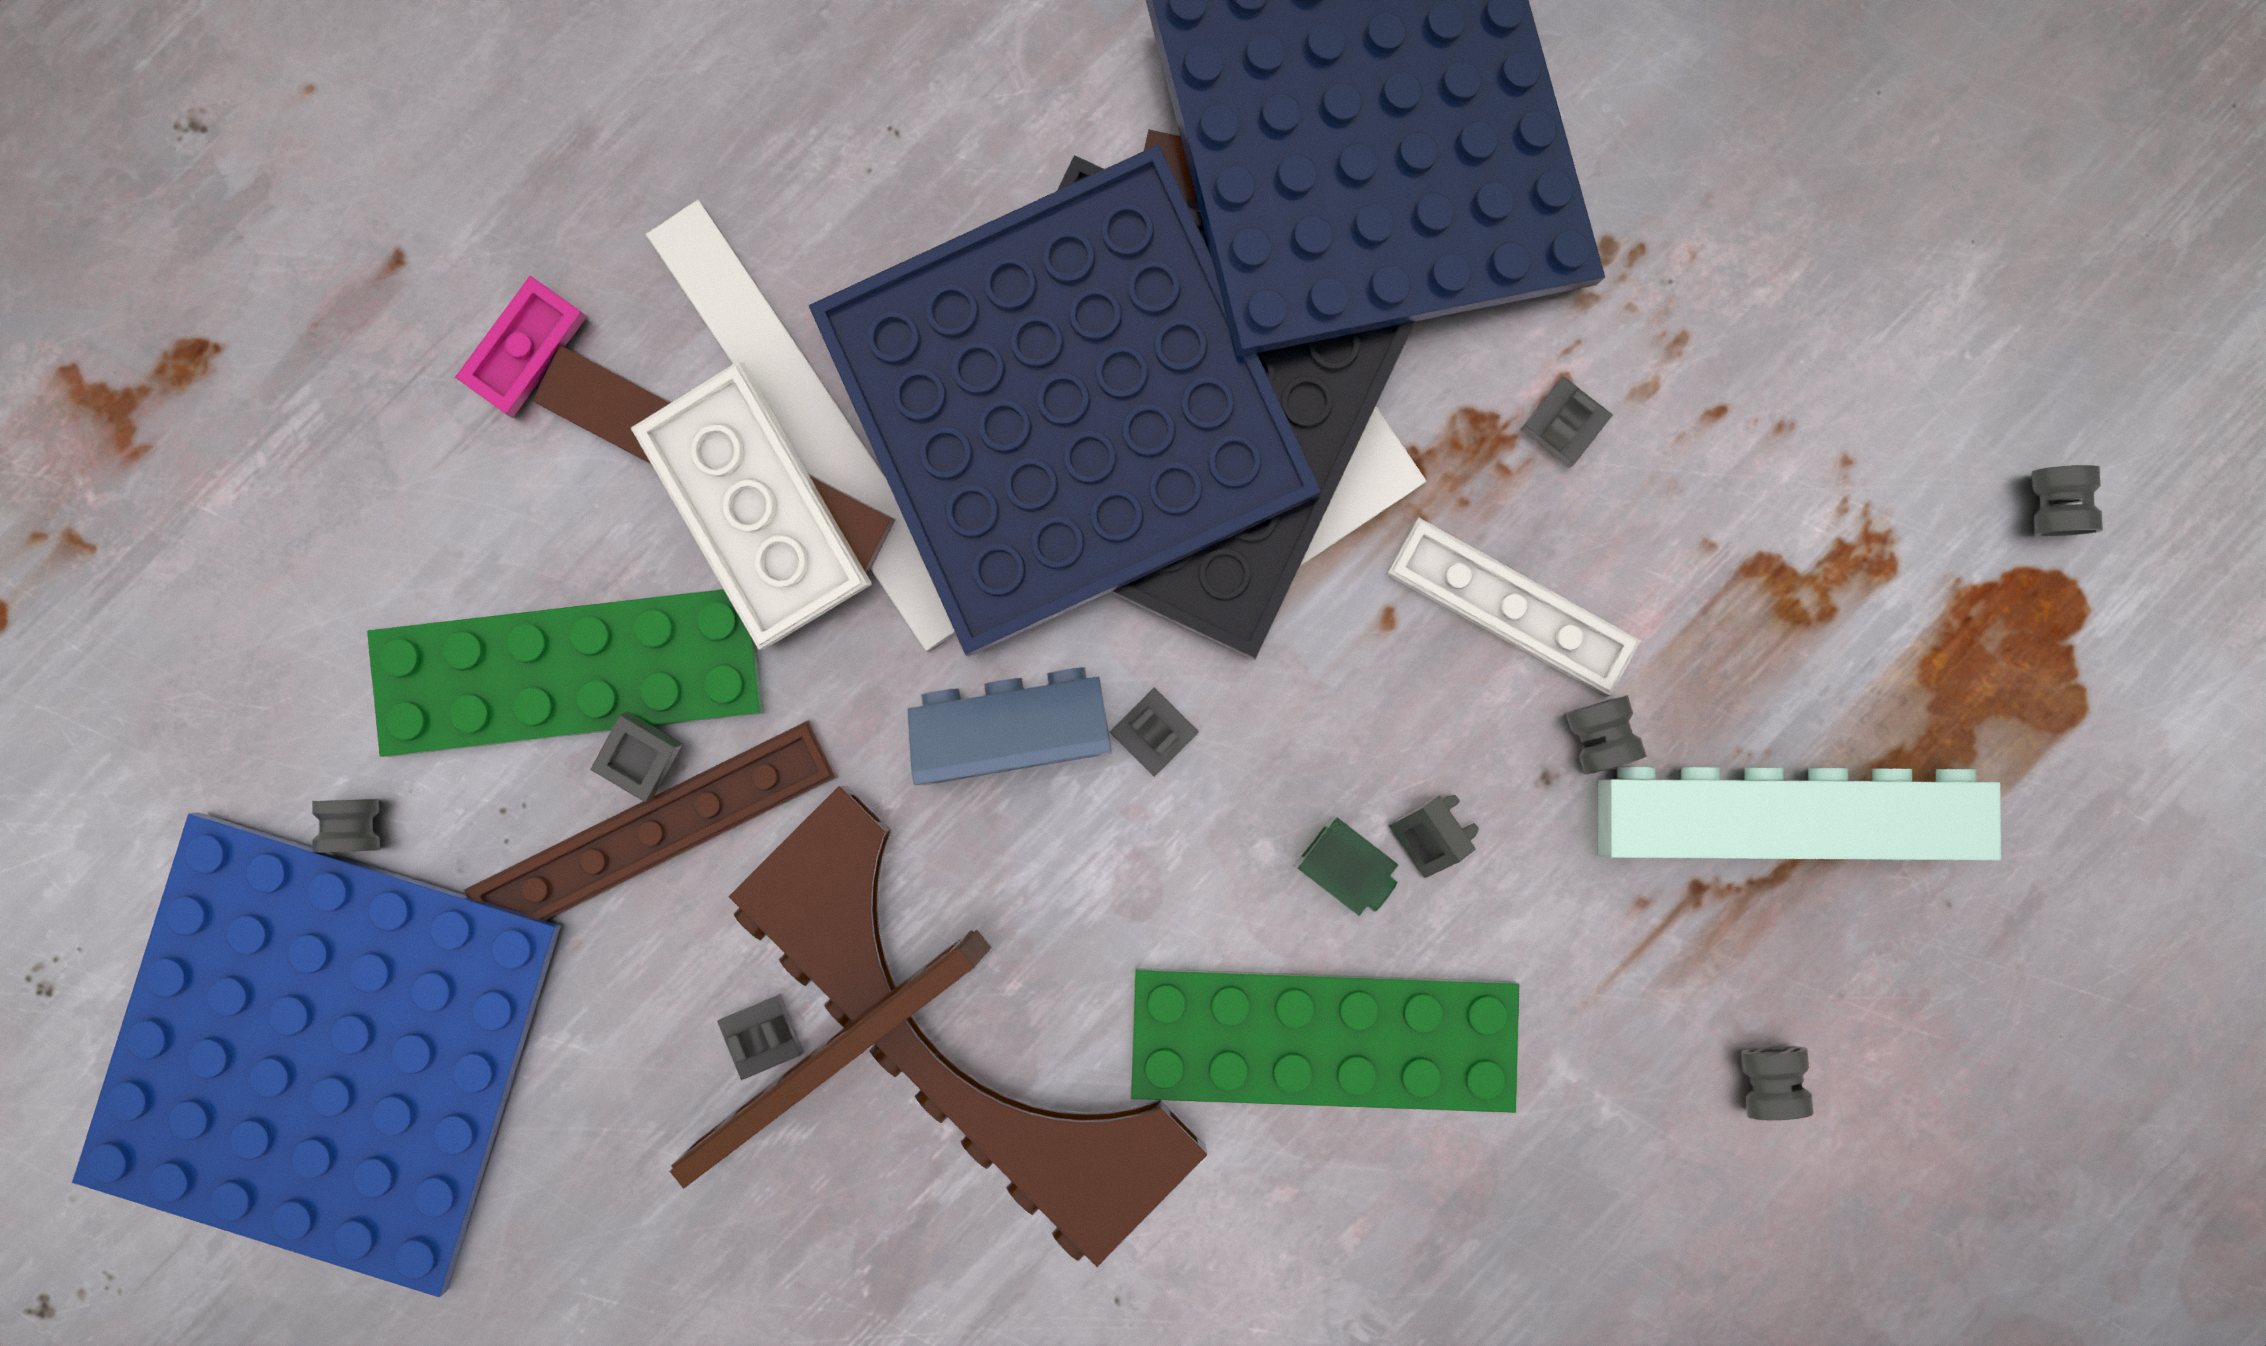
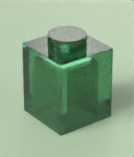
(1348, 867)

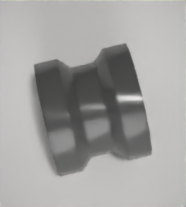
(345, 825)

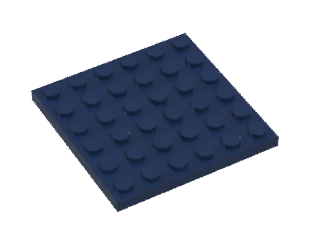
(1372, 161)
(1063, 401)

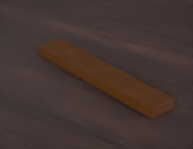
(613, 404)
(662, 827)
(830, 1057)

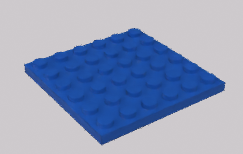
(316, 1054)

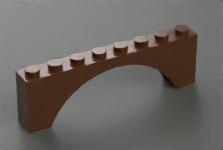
(1082, 1170)

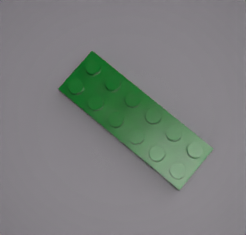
(561, 672)
(1325, 1040)

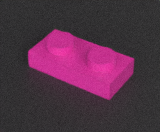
(520, 346)

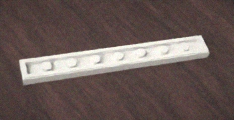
(800, 402)

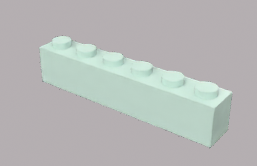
(1799, 818)

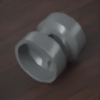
(2067, 486)
(1606, 735)
(1777, 1083)

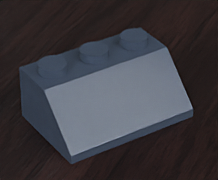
(1007, 727)

